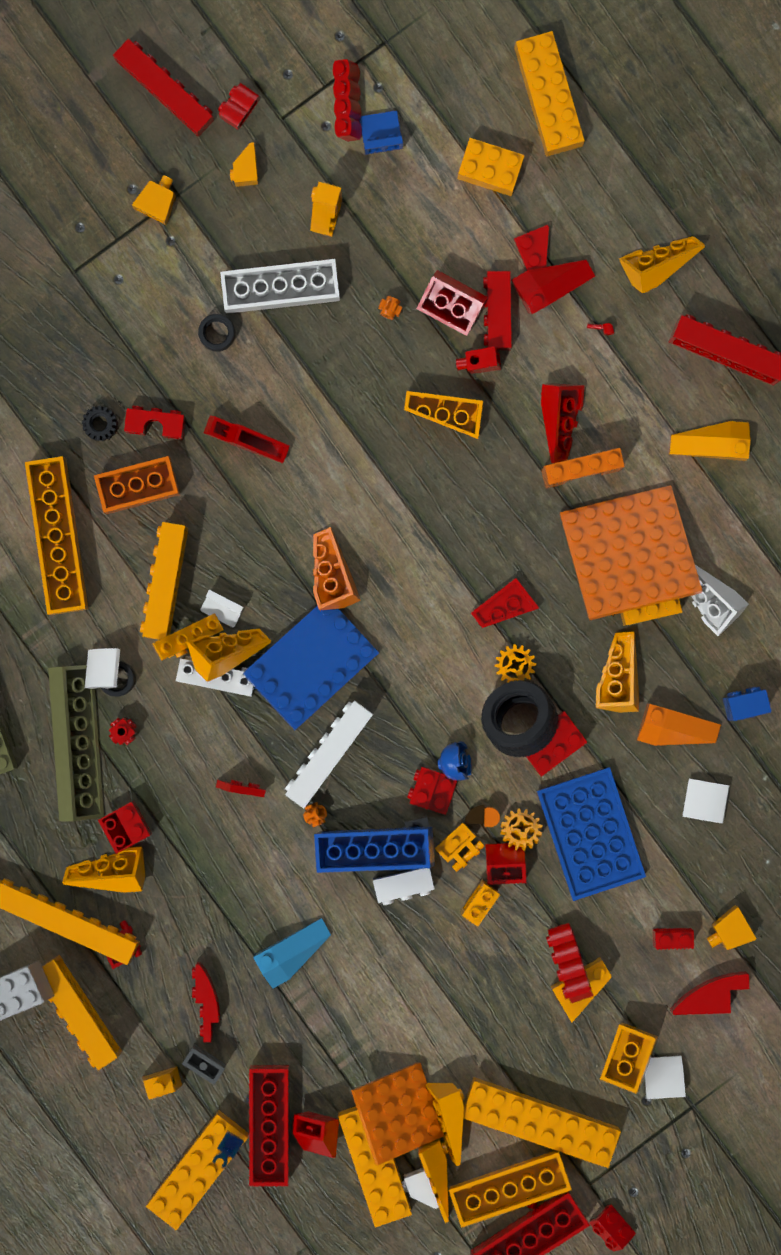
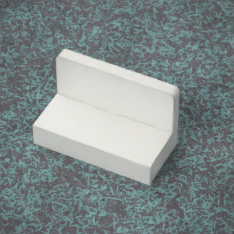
(225, 610)

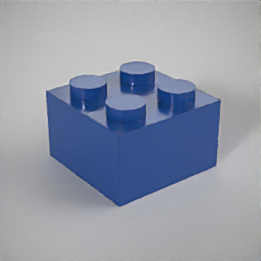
(747, 704)

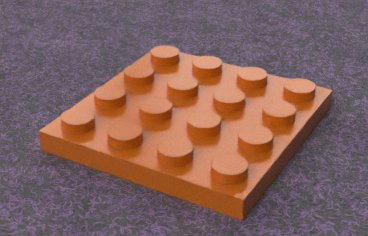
(397, 1113)

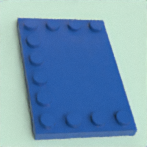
(310, 664)
(591, 833)

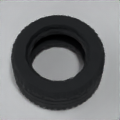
(505, 698)

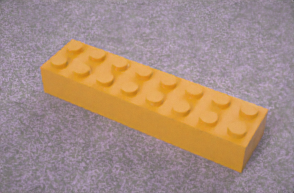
(56, 535)
(541, 1122)

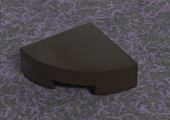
(475, 815)

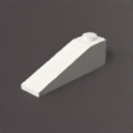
(717, 602)

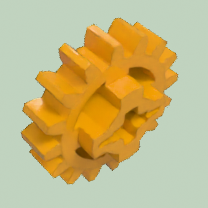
(511, 656)
(513, 831)

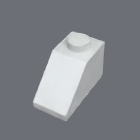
(419, 1187)

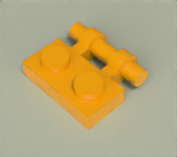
(455, 843)

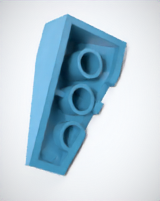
(288, 955)

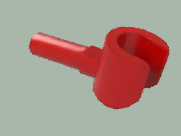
(607, 328)

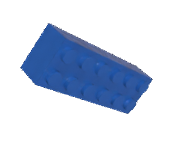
(374, 849)

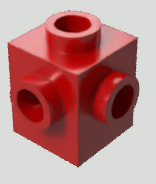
(130, 730)

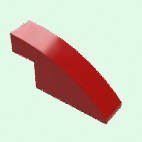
(246, 439)
(711, 995)

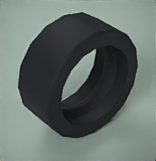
(202, 332)
(131, 681)

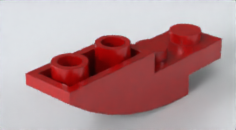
(205, 993)

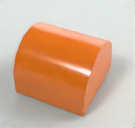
(491, 817)

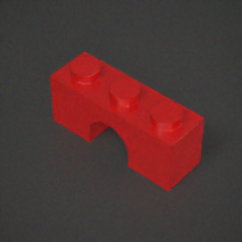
(138, 419)

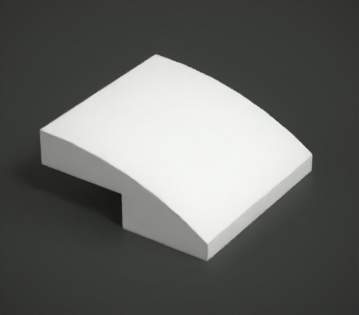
(102, 668)
(706, 801)
(665, 1077)

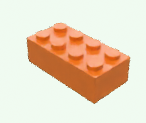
(137, 485)

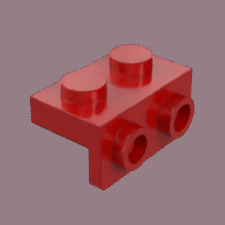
(612, 1228)

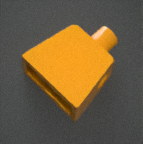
(156, 200)
(731, 930)
(162, 1083)

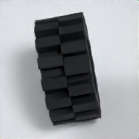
(88, 423)

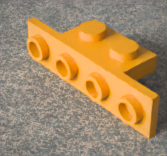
(177, 642)

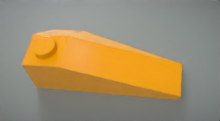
(115, 872)
(450, 1109)

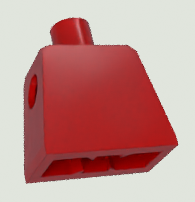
(488, 360)

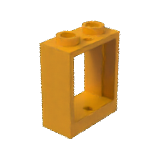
(482, 898)

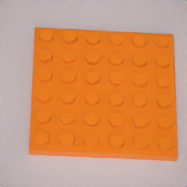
(630, 552)

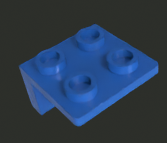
(381, 132)

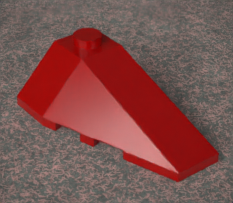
(559, 409)

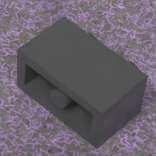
(204, 1064)

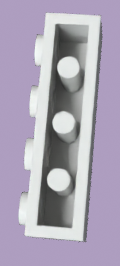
(232, 681)

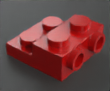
(431, 790)

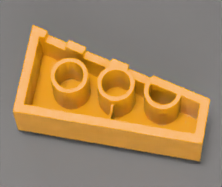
(452, 412)

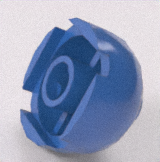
(455, 762)

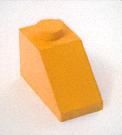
(245, 168)

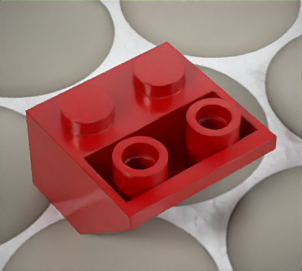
(125, 827)
(505, 864)
(316, 1133)

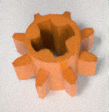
(390, 307)
(315, 814)

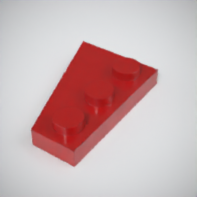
(505, 604)

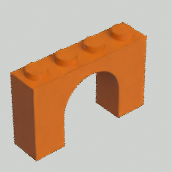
(598, 463)

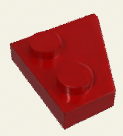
(533, 248)
(237, 787)

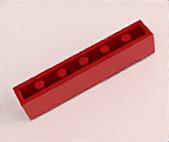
(163, 87)

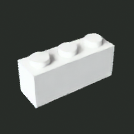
(403, 885)

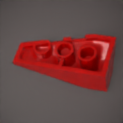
(547, 284)

